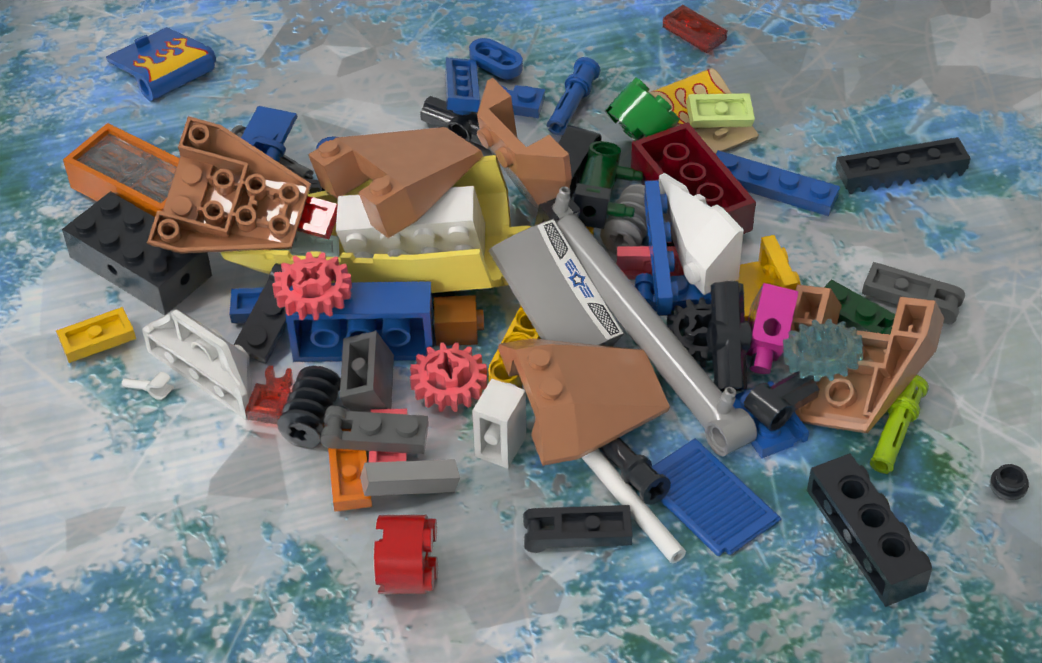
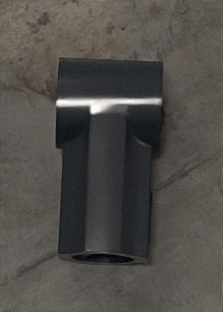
(776, 403)

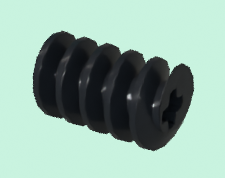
(306, 405)

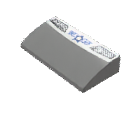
(555, 287)

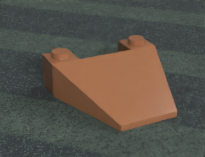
(406, 169)
(886, 366)

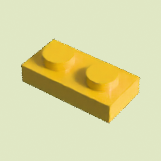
(95, 334)

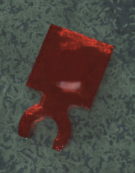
(269, 399)

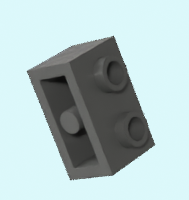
(366, 373)

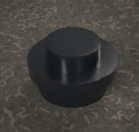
(1009, 482)

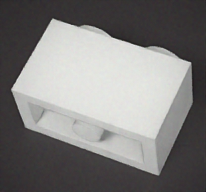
(499, 423)

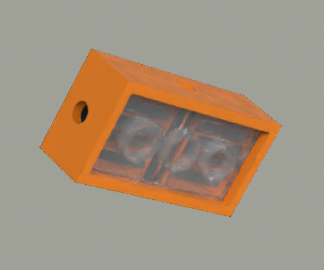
(124, 166)

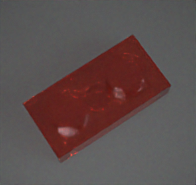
(695, 28)

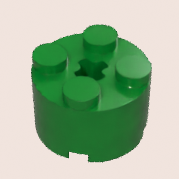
(641, 112)

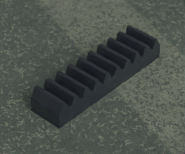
(902, 164)

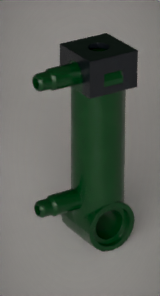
(597, 185)

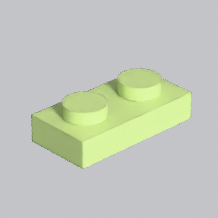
(720, 110)

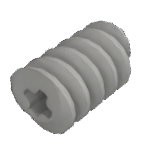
(626, 230)

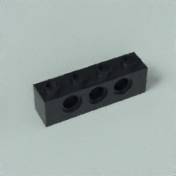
(869, 529)

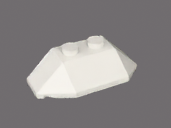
(202, 358)

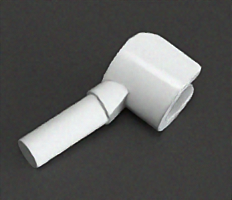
(156, 387)

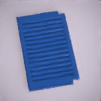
(713, 500)

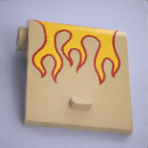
(705, 83)

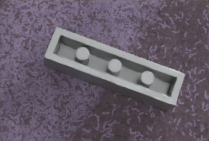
(409, 477)

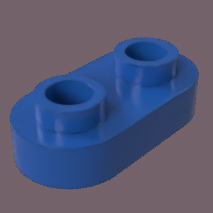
(496, 58)

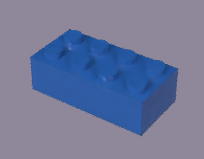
(394, 309)

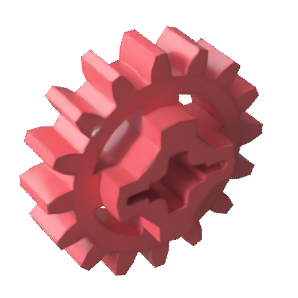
(312, 286)
(448, 377)

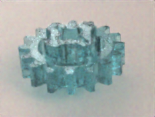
(823, 350)

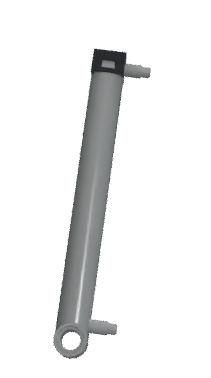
(723, 424)

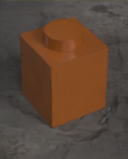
(457, 320)

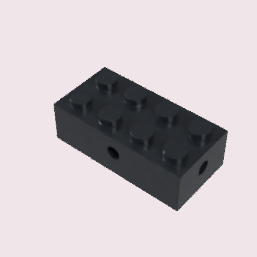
(113, 244)

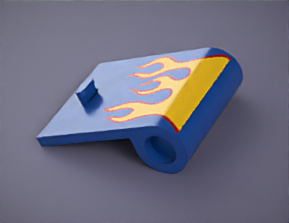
(164, 61)

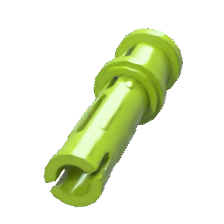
(901, 413)

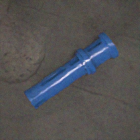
(576, 87)

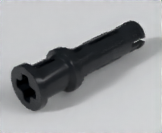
(637, 471)

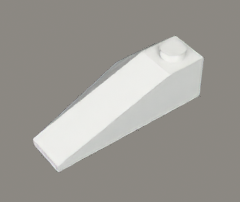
(703, 236)

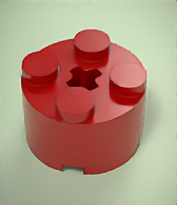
(404, 554)

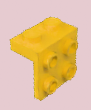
(770, 268)

